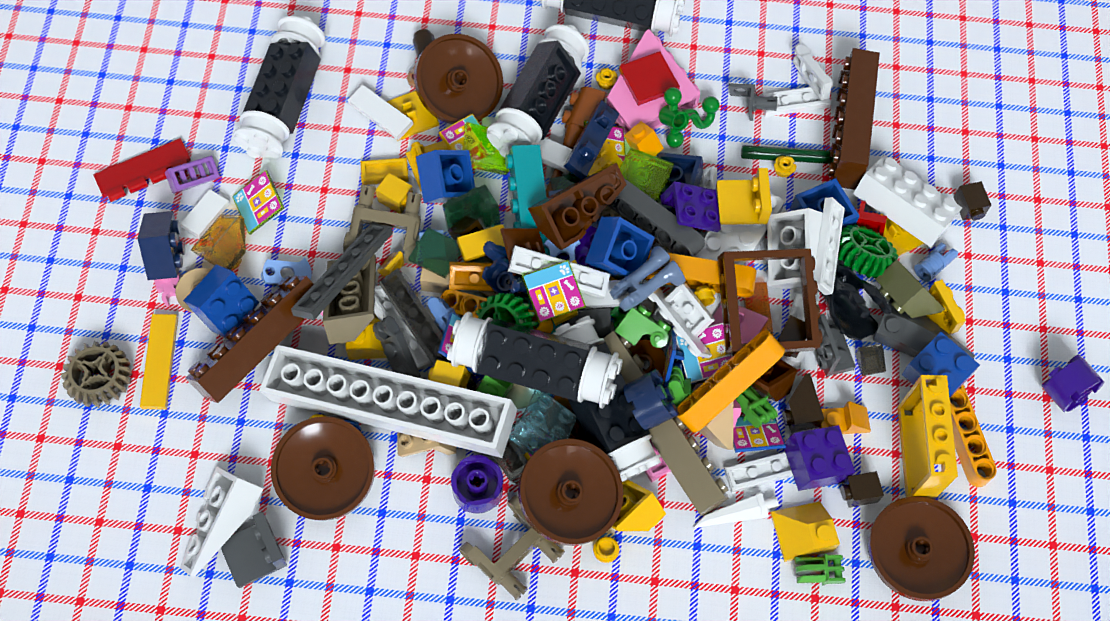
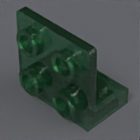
(474, 204)

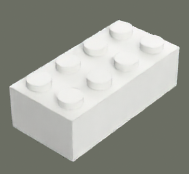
(907, 200)

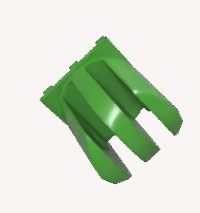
(680, 387)
(755, 408)
(818, 569)

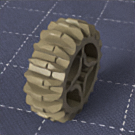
(102, 358)

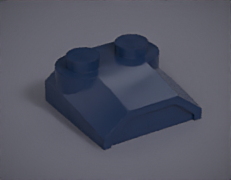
(686, 169)

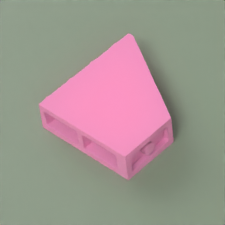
(623, 102)

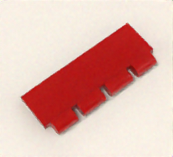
(135, 171)

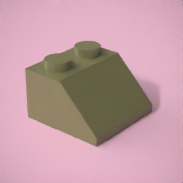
(907, 292)

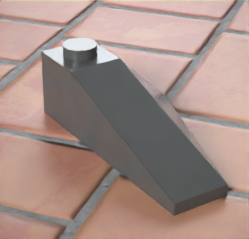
(908, 333)

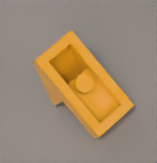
(851, 418)

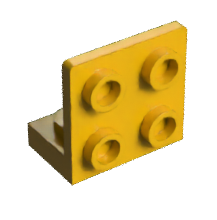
(745, 200)

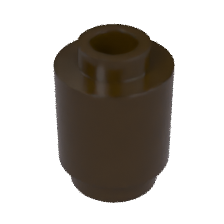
(421, 40)

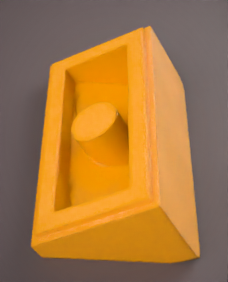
(467, 276)

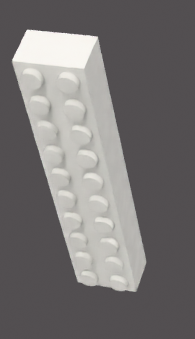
(390, 400)

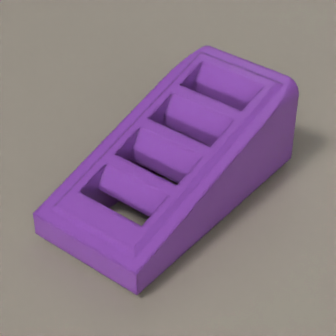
(172, 180)

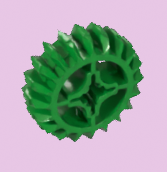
(865, 251)
(507, 308)

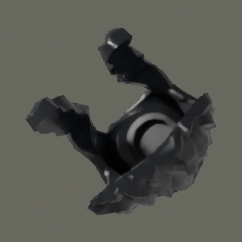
(849, 308)

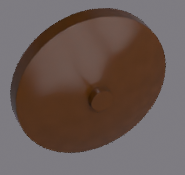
(458, 78)
(323, 468)
(570, 492)
(921, 548)

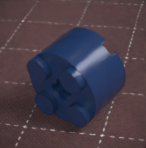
(650, 400)

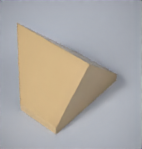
(720, 429)

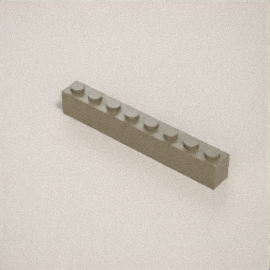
(673, 444)

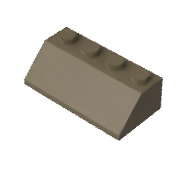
(353, 306)

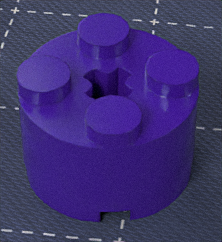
(1072, 384)
(473, 498)

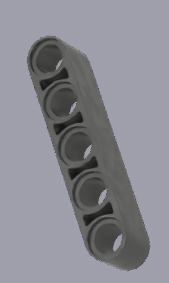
(657, 221)

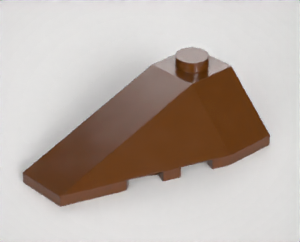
(572, 210)

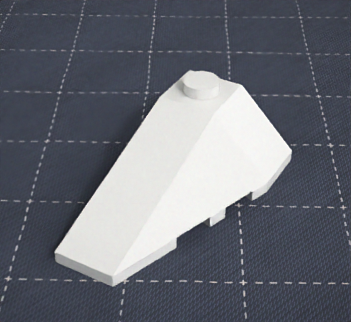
(227, 507)

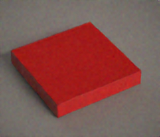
(648, 77)

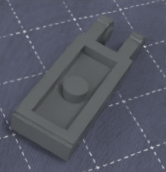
(395, 347)

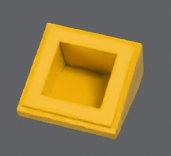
(393, 262)

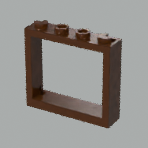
(729, 298)

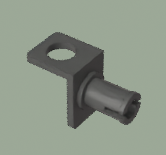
(756, 102)

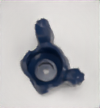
(498, 274)

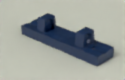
(591, 140)

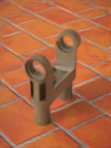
(366, 214)
(501, 570)

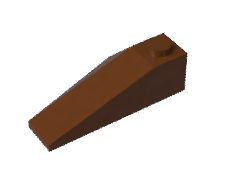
(776, 380)

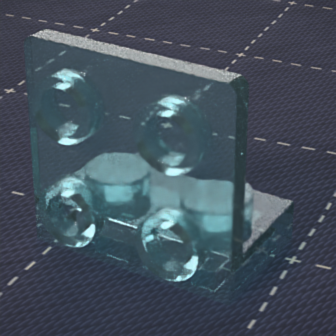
(542, 423)

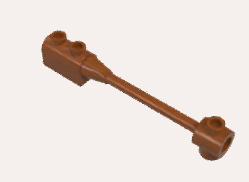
(583, 107)

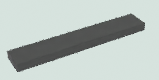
(341, 271)

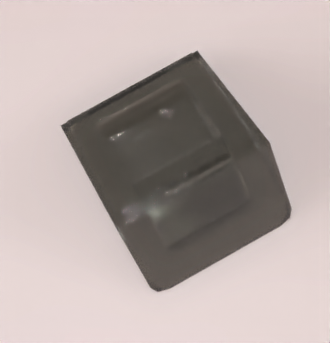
(871, 359)

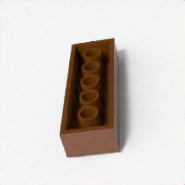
(854, 118)
(250, 342)

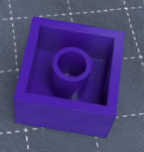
(818, 458)

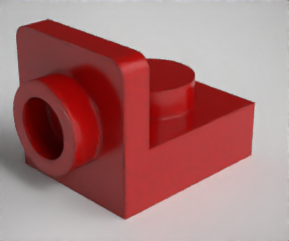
(871, 220)

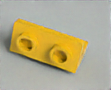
(953, 316)

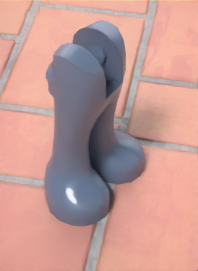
(639, 292)

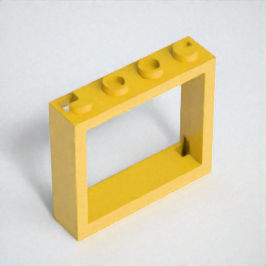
(927, 437)

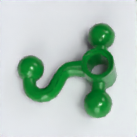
(678, 119)

